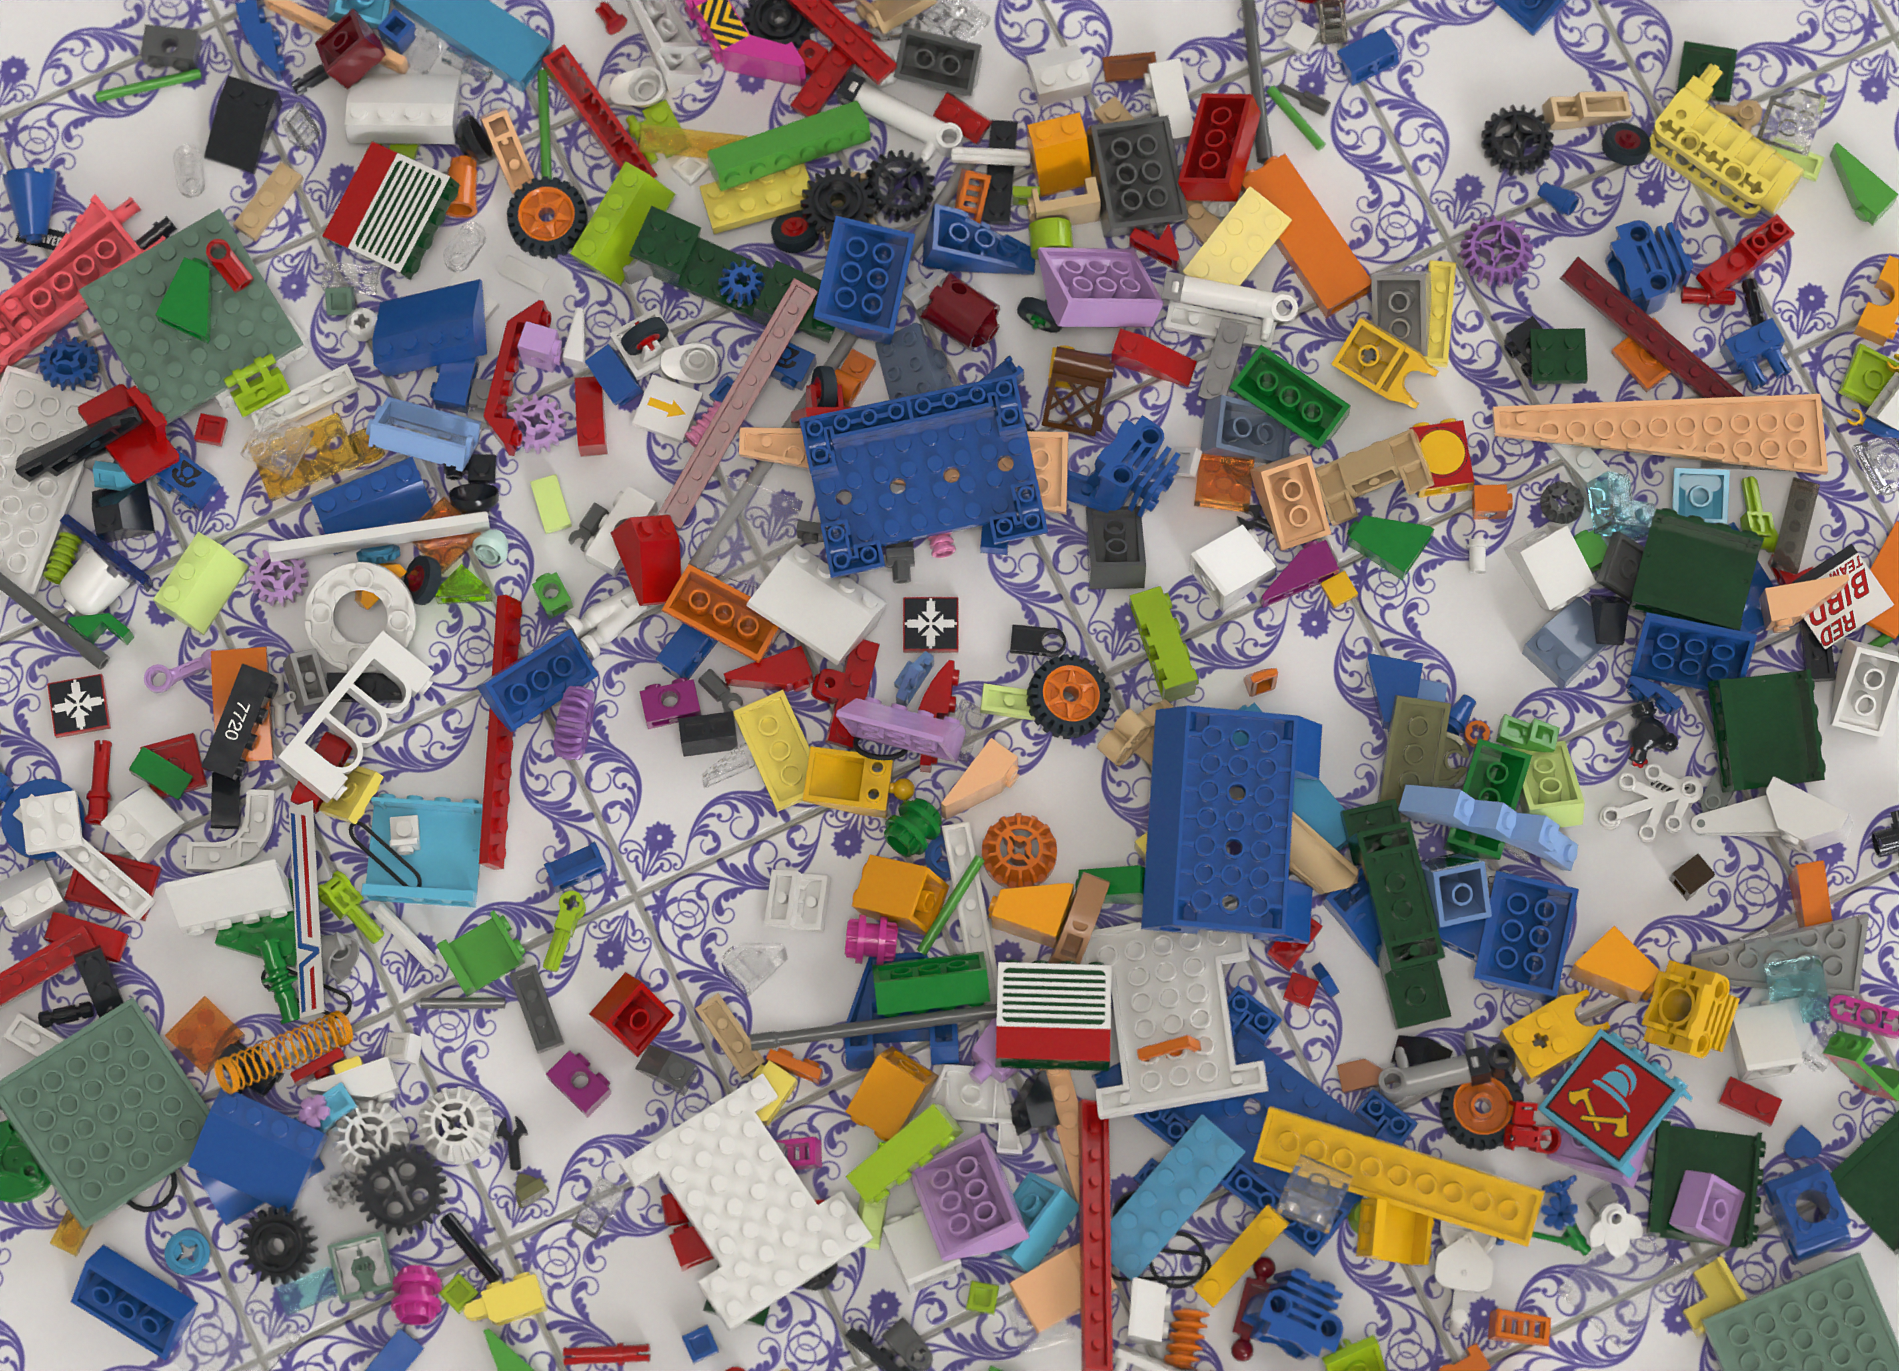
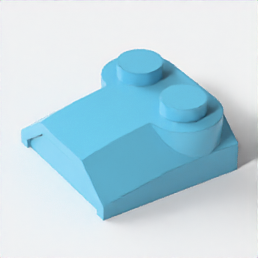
(1701, 493)

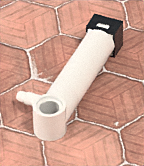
(900, 115)
(1228, 298)

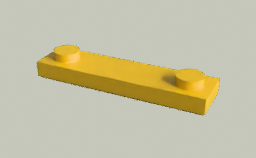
(1240, 1255)

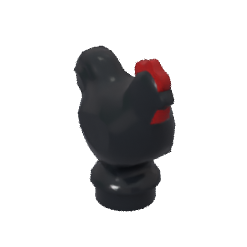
(1648, 734)

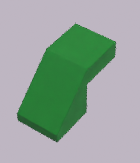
(93, 626)

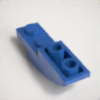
(261, 37)

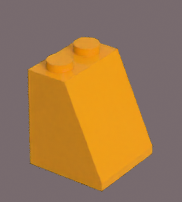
(1059, 154)
(901, 892)
(1032, 911)
(1616, 968)
(891, 1093)

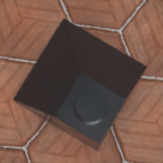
(122, 513)

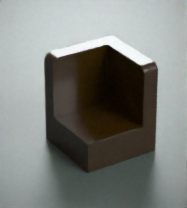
(1691, 876)

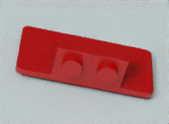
(144, 448)

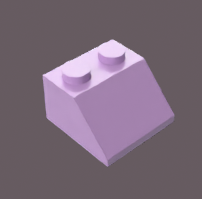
(1707, 1207)

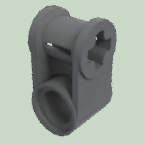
(905, 1342)

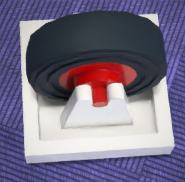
(643, 343)

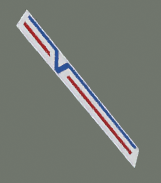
(306, 909)

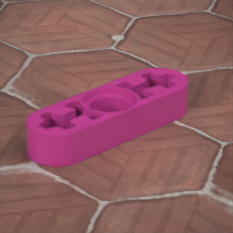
(1849, 1004)

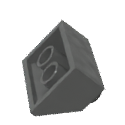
(938, 61)

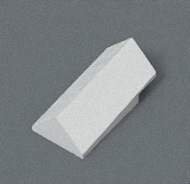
(668, 41)

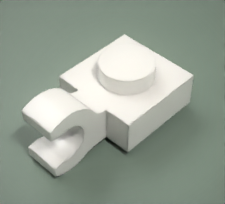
(918, 292)

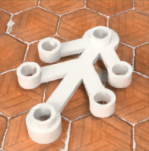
(1655, 800)

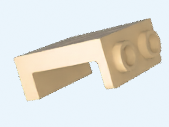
(888, 14)
(1077, 209)

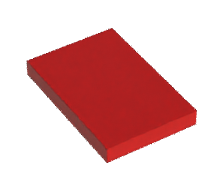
(85, 893)

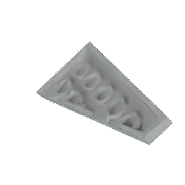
(1837, 942)

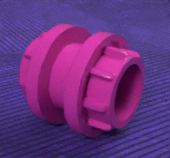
(871, 940)
(416, 1300)

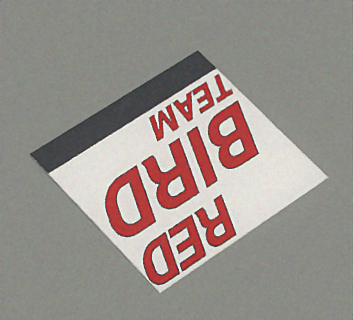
(1853, 605)

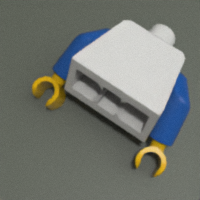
(1884, 411)

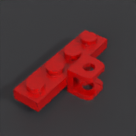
(826, 74)
(845, 687)

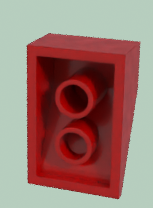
(650, 556)

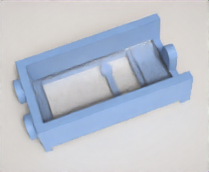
(424, 433)

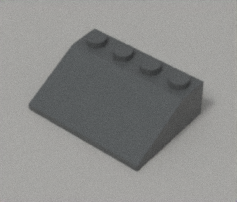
(1136, 175)

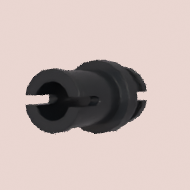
(163, 228)

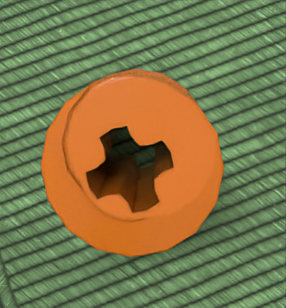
(1185, 1338)

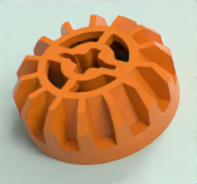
(1033, 870)

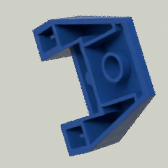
(860, 1049)

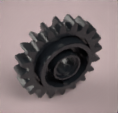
(760, 22)
(836, 187)
(261, 1245)

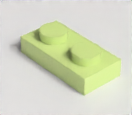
(1005, 701)

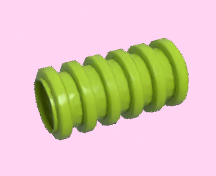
(62, 557)

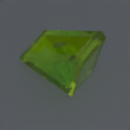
(463, 587)

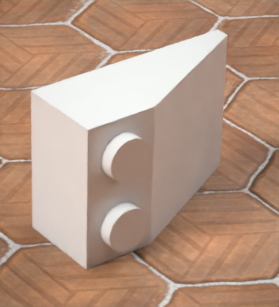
(1865, 688)

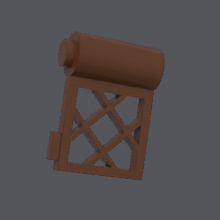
(1082, 369)

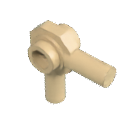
(1747, 113)

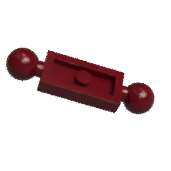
(1264, 1269)

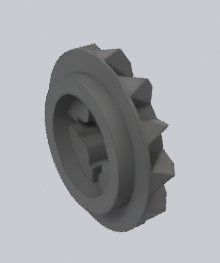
(1569, 512)

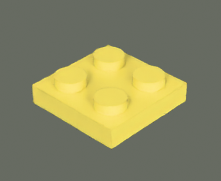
(351, 805)

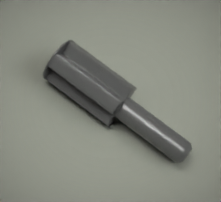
(1307, 99)

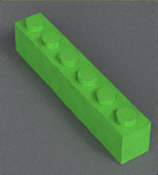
(789, 145)

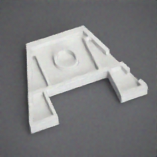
(978, 1104)

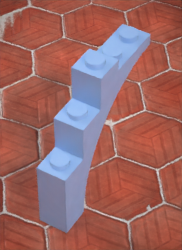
(1491, 819)

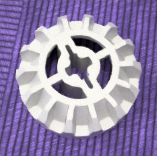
(391, 1119)
(476, 1139)

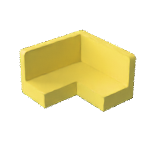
(1720, 1293)

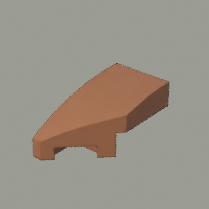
(1359, 1075)

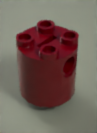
(962, 313)

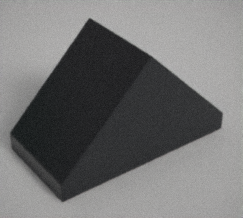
(1609, 619)
(1421, 1050)

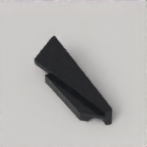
(76, 446)

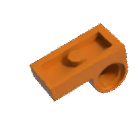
(854, 375)

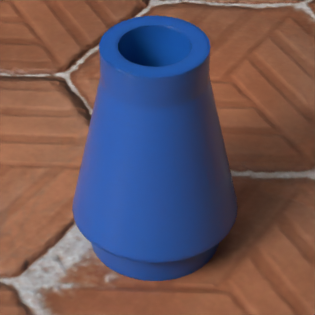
(1561, 199)
(1460, 714)

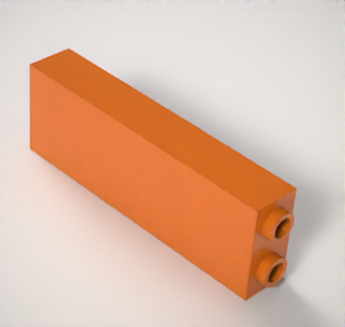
(1311, 240)

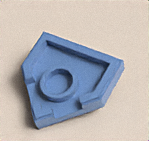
(912, 678)

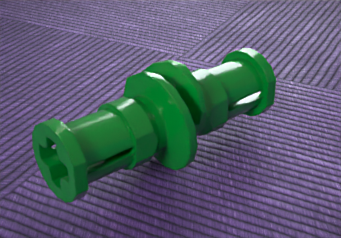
(279, 979)

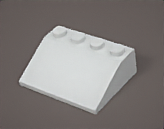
(403, 109)
(815, 608)
(230, 897)

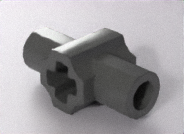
(900, 559)

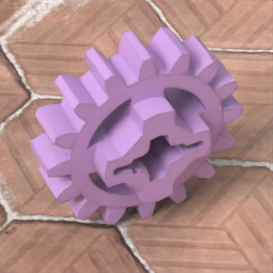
(539, 413)
(267, 578)

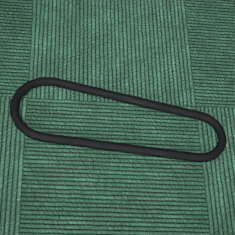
(1168, 1278)

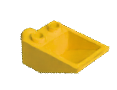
(846, 778)

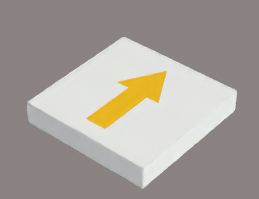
(667, 409)

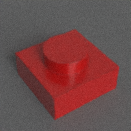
(211, 429)
(1300, 990)

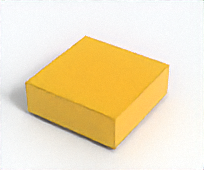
(1339, 589)

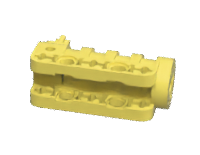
(1721, 151)

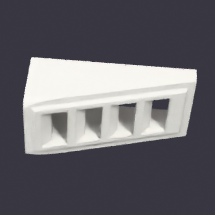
(574, 350)

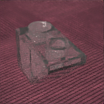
(598, 1208)

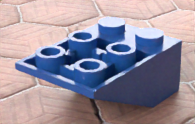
(1356, 915)

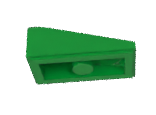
(160, 773)

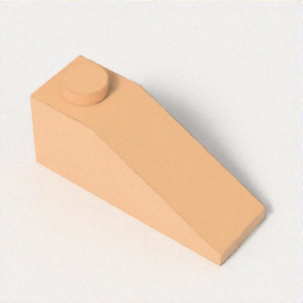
(507, 148)

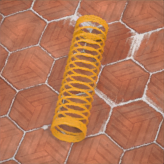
(333, 1031)

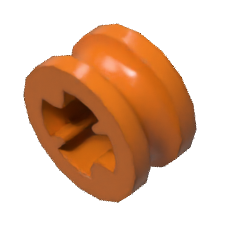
(1469, 729)

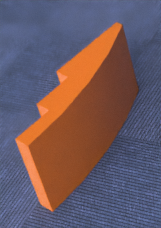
(1887, 573)
(224, 671)

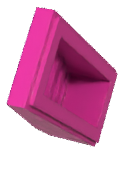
(815, 1152)

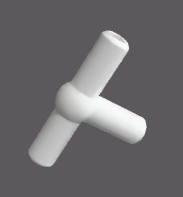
(280, 701)

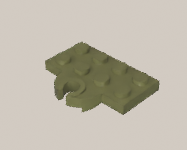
(1419, 748)

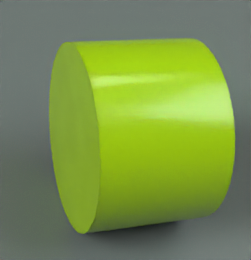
(1050, 233)

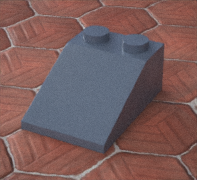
(1242, 431)
(1565, 644)

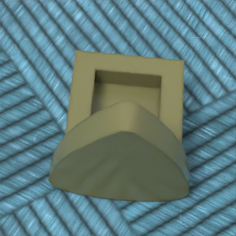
(529, 1190)

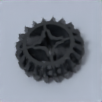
(1496, 146)
(907, 192)

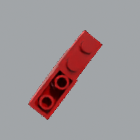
(1746, 256)
(940, 702)

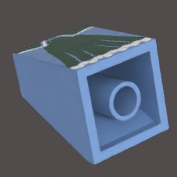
(1457, 888)

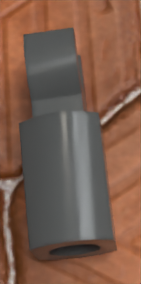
(588, 525)
(718, 689)

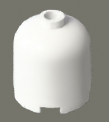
(90, 585)

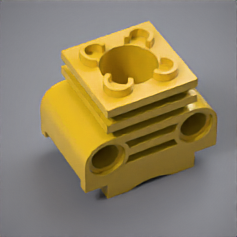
(1690, 1010)

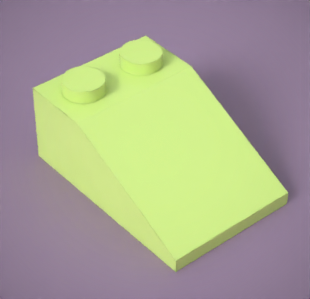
(1552, 787)

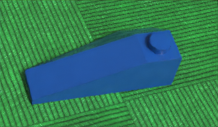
(964, 245)

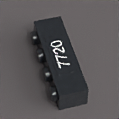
(240, 722)

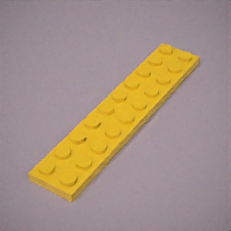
(1404, 1176)

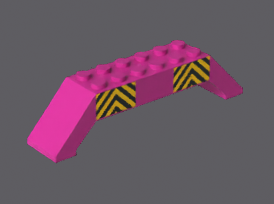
(741, 51)

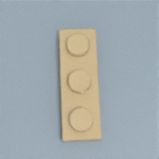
(268, 201)
(729, 1035)

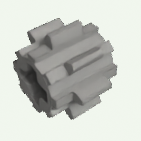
(347, 1196)

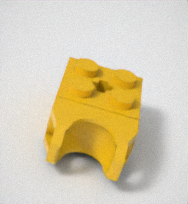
(1392, 365)
(1559, 1031)

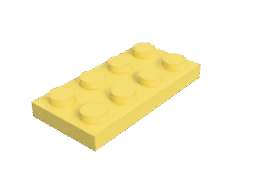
(755, 199)
(1239, 240)
(776, 747)

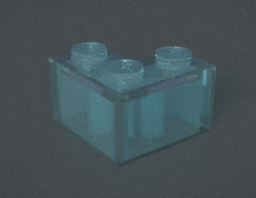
(1615, 509)
(1803, 980)

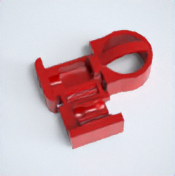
(1527, 1133)

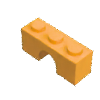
(1877, 321)

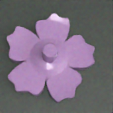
(313, 1111)

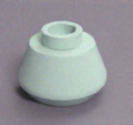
(491, 547)

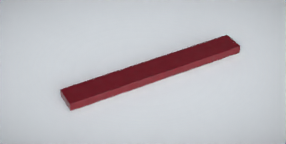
(1646, 332)

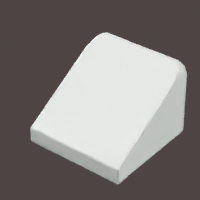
(403, 1047)

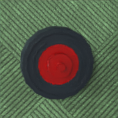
(792, 233)

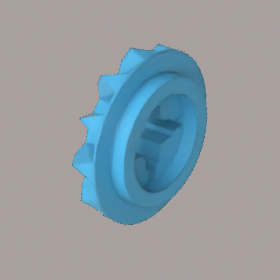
(378, 554)
(174, 1251)

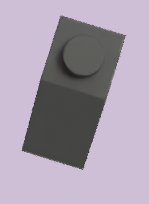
(667, 1069)

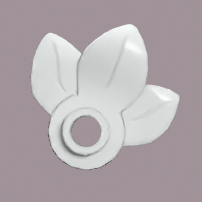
(1615, 1233)

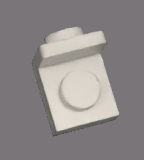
(405, 834)

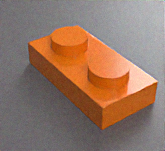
(804, 1069)

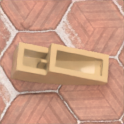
(1586, 109)

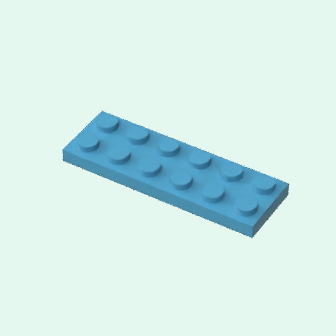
(1171, 1196)

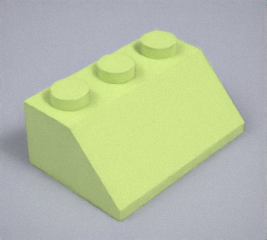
(200, 583)

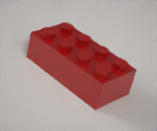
(1219, 147)

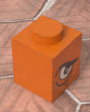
(1491, 501)

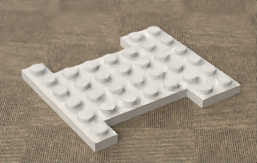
(1166, 990)
(747, 1204)

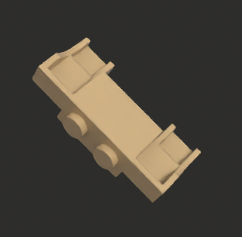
(1371, 469)

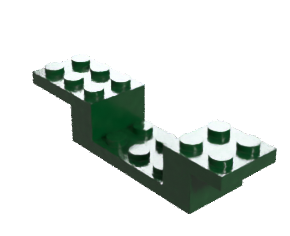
(697, 264)
(1402, 912)

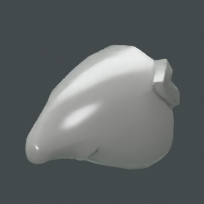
(339, 955)

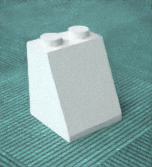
(1551, 565)
(1232, 566)
(1764, 1041)
(917, 1252)

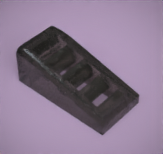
(1334, 37)

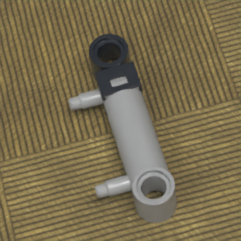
(1468, 1068)

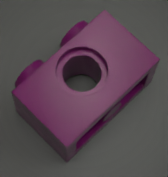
(661, 715)
(586, 1098)

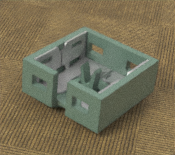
(359, 1254)

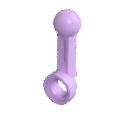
(177, 673)

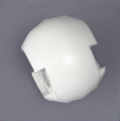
(353, 324)

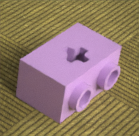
(540, 347)

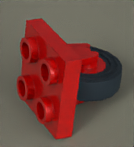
(821, 395)

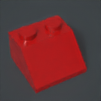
(631, 1014)

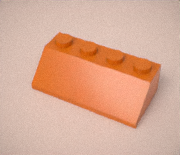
(721, 613)

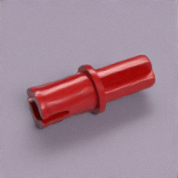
(1701, 296)

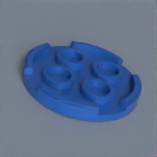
(13, 828)

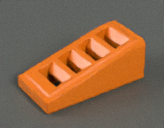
(982, 190)
(1261, 681)
(1495, 1327)

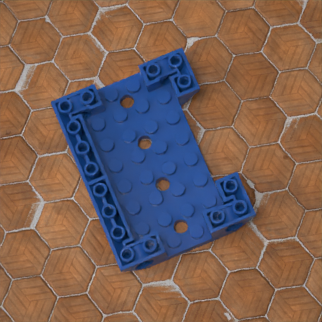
(917, 443)
(1196, 818)
(1288, 1090)

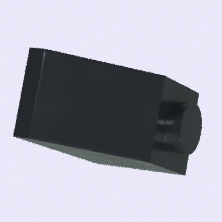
(1034, 1106)

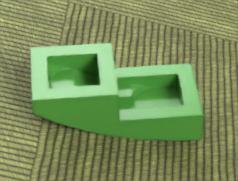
(1531, 736)

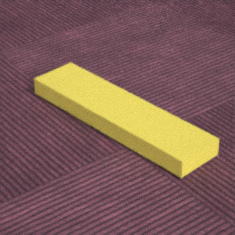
(1441, 311)

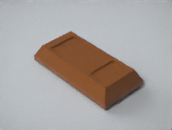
(1127, 66)

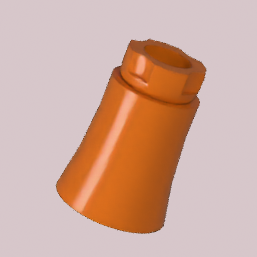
(464, 172)

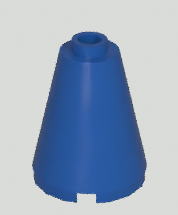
(31, 200)

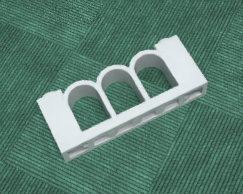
(396, 664)

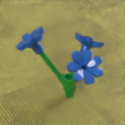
(1561, 1215)

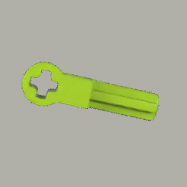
(1755, 518)
(345, 901)
(564, 929)

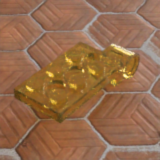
(350, 455)

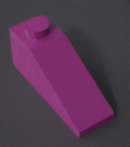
(1305, 571)

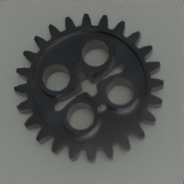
(377, 1200)

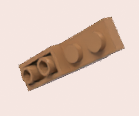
(1080, 920)

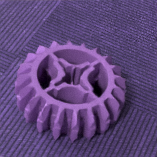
(1506, 252)
(574, 723)

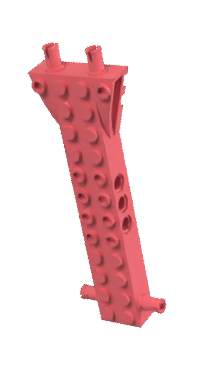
(50, 294)

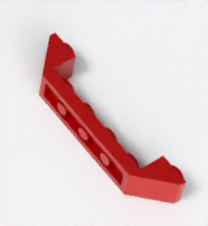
(507, 364)

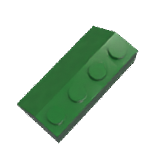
(1291, 397)
(1494, 776)
(931, 984)

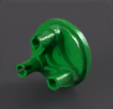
(19, 1172)

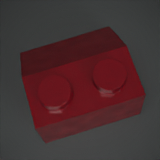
(349, 49)

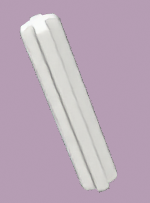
(990, 156)
(405, 936)

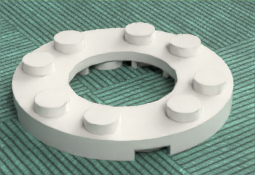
(348, 578)

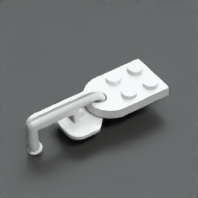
(1463, 1267)

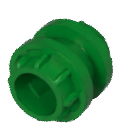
(917, 823)

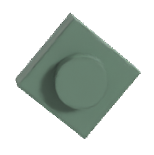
(340, 300)

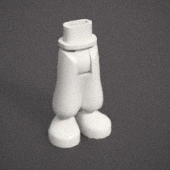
(609, 618)

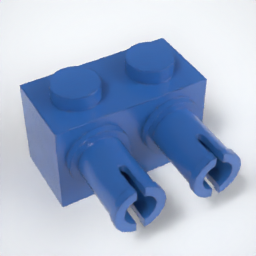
(1755, 345)

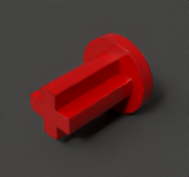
(613, 21)

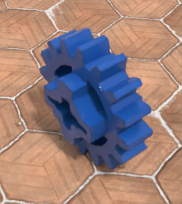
(68, 363)

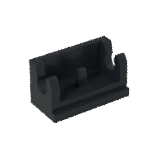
(707, 733)

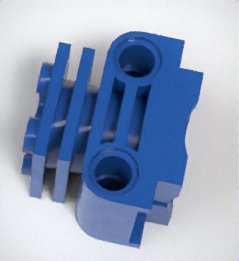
(1648, 263)
(1132, 467)
(1803, 1238)
(1296, 1315)

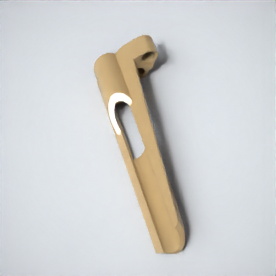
(1310, 854)

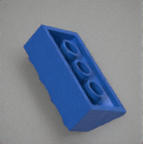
(374, 500)
(133, 1301)

